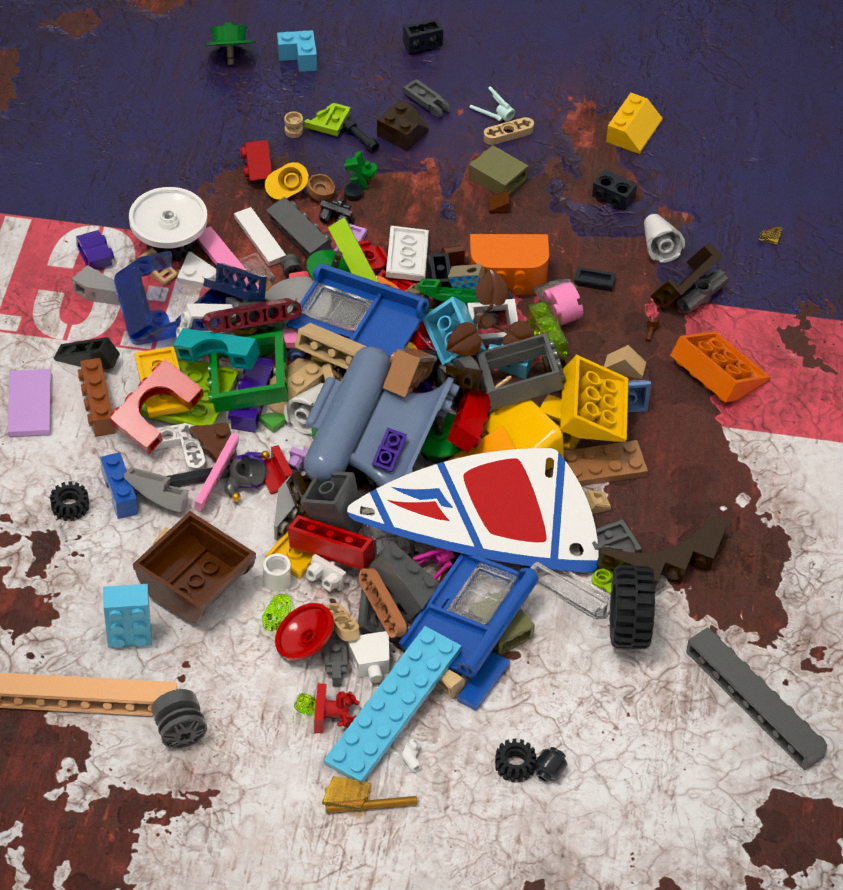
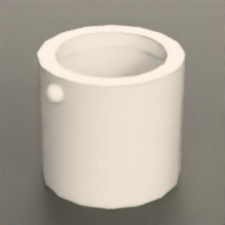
(276, 572)

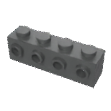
(298, 228)

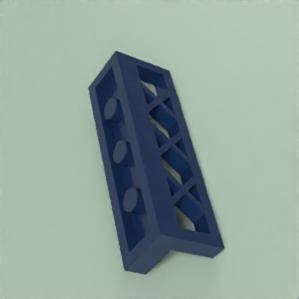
(237, 288)

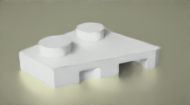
(194, 271)

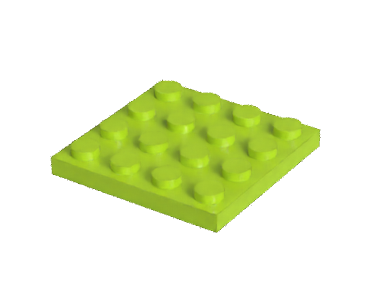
(203, 412)

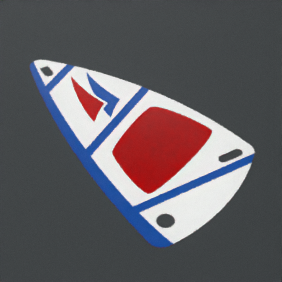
(491, 508)

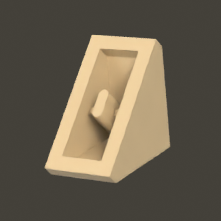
(626, 362)

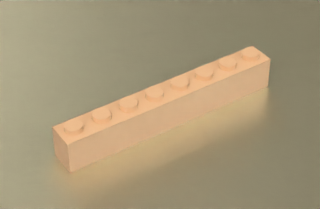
(81, 693)

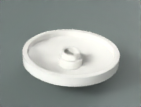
(168, 217)

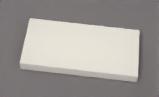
(407, 253)

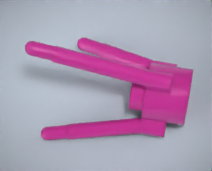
(440, 557)

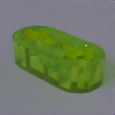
(272, 610)

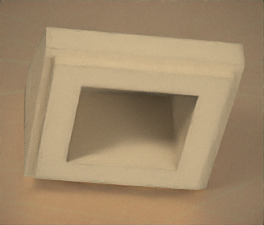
(597, 501)

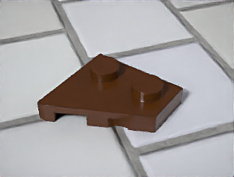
(213, 438)

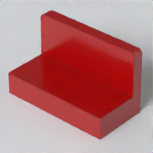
(277, 470)

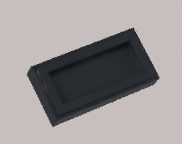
(595, 279)

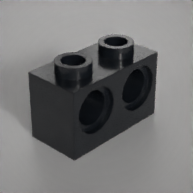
(423, 35)
(614, 190)

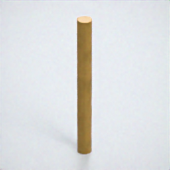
(379, 803)

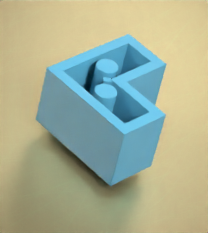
(299, 47)

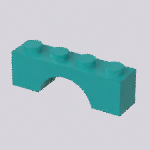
(195, 344)

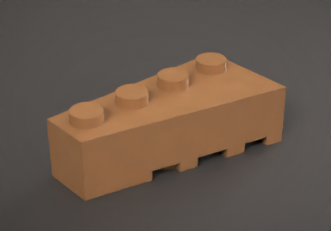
(408, 369)

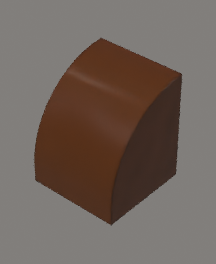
(456, 254)

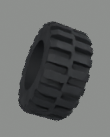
(632, 606)

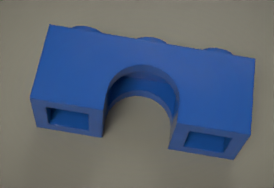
(121, 490)

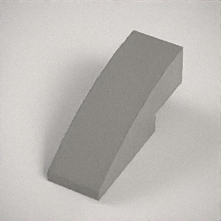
(157, 489)

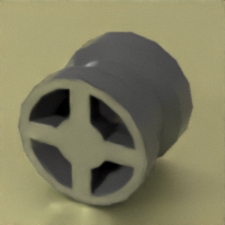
(290, 264)

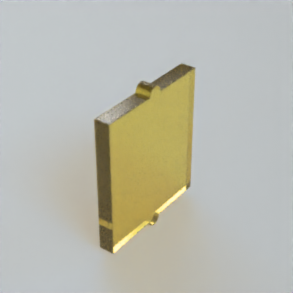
(346, 793)

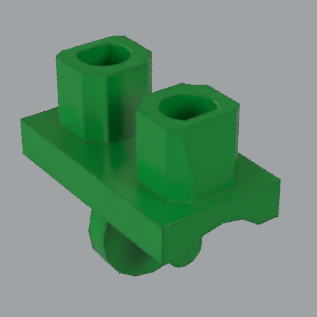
(363, 170)

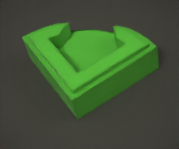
(273, 420)

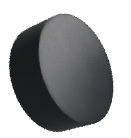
(353, 192)

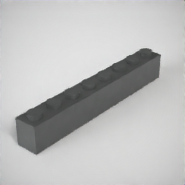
(757, 698)

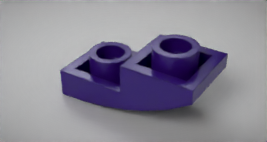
(389, 449)

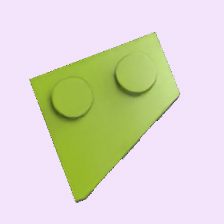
(330, 119)

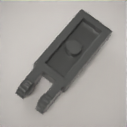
(426, 97)

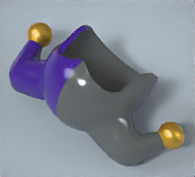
(246, 471)

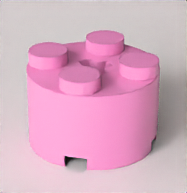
(564, 303)

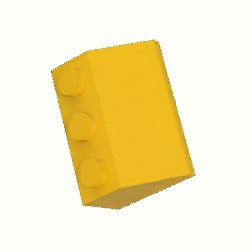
(633, 124)

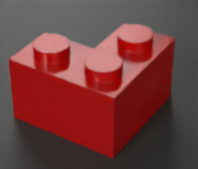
(257, 160)

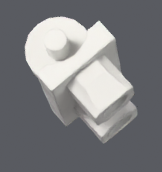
(329, 572)

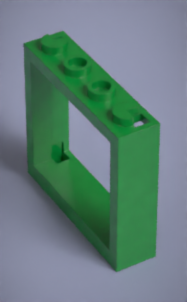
(257, 395)

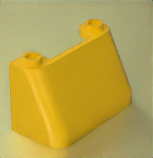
(527, 427)

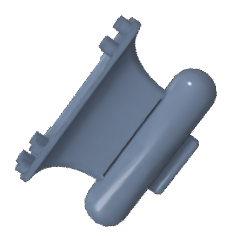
(355, 416)

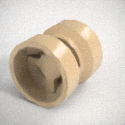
(293, 124)

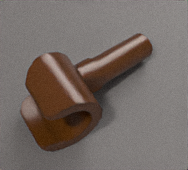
(652, 326)

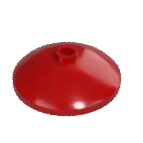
(304, 631)

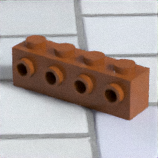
(97, 396)

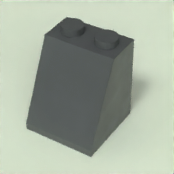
(330, 501)

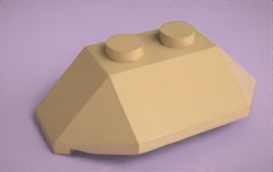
(301, 376)

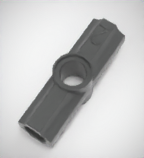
(702, 291)

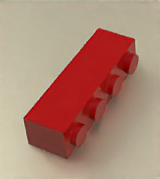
(470, 420)
(331, 542)

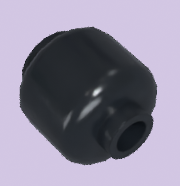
(550, 764)

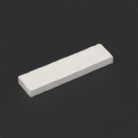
(259, 236)

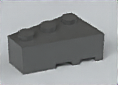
(405, 579)

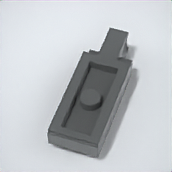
(336, 658)

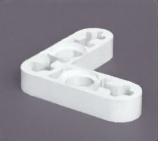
(180, 438)

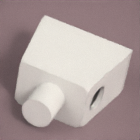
(370, 655)

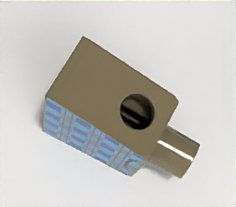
(466, 276)

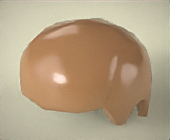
(320, 187)

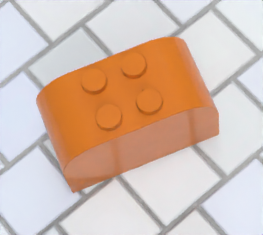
(516, 257)

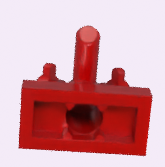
(333, 709)

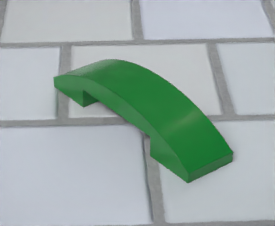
(433, 289)

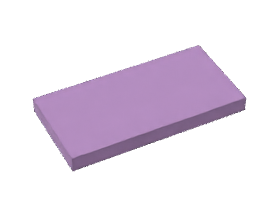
(29, 402)

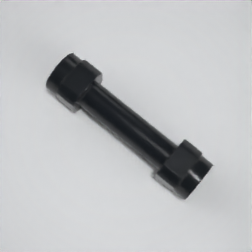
(370, 143)

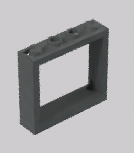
(518, 352)

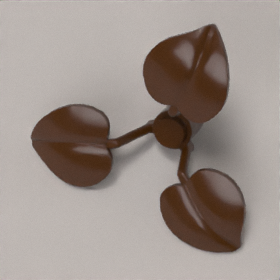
(488, 291)

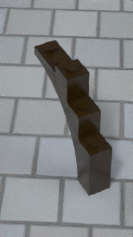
(674, 561)

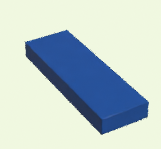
(484, 681)

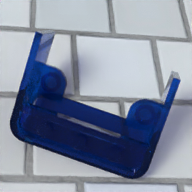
(141, 323)

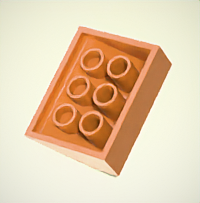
(718, 365)

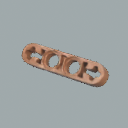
(393, 621)

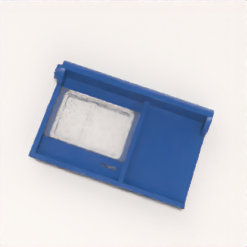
(361, 309)
(474, 608)

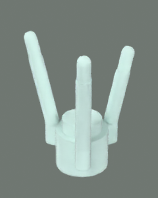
(504, 111)

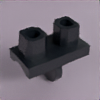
(336, 209)

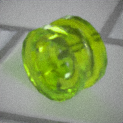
(305, 703)

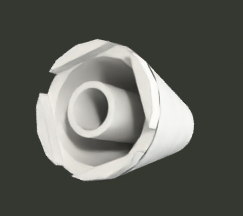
(662, 239)
(299, 407)

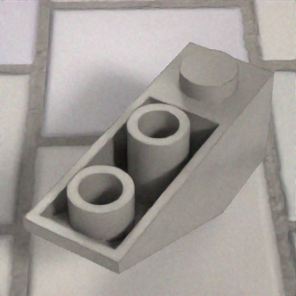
(95, 286)
(285, 511)

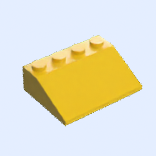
(594, 402)

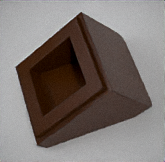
(499, 203)

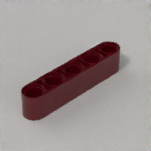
(243, 312)

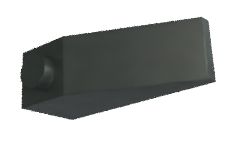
(78, 351)

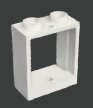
(197, 311)
(511, 316)

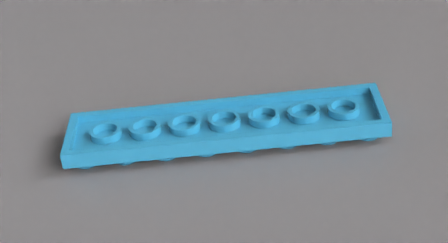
(392, 705)

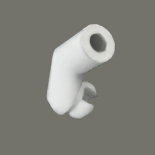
(409, 754)

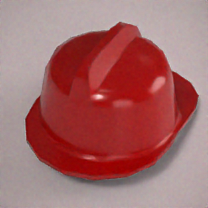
(422, 339)

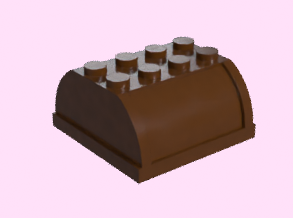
(192, 566)

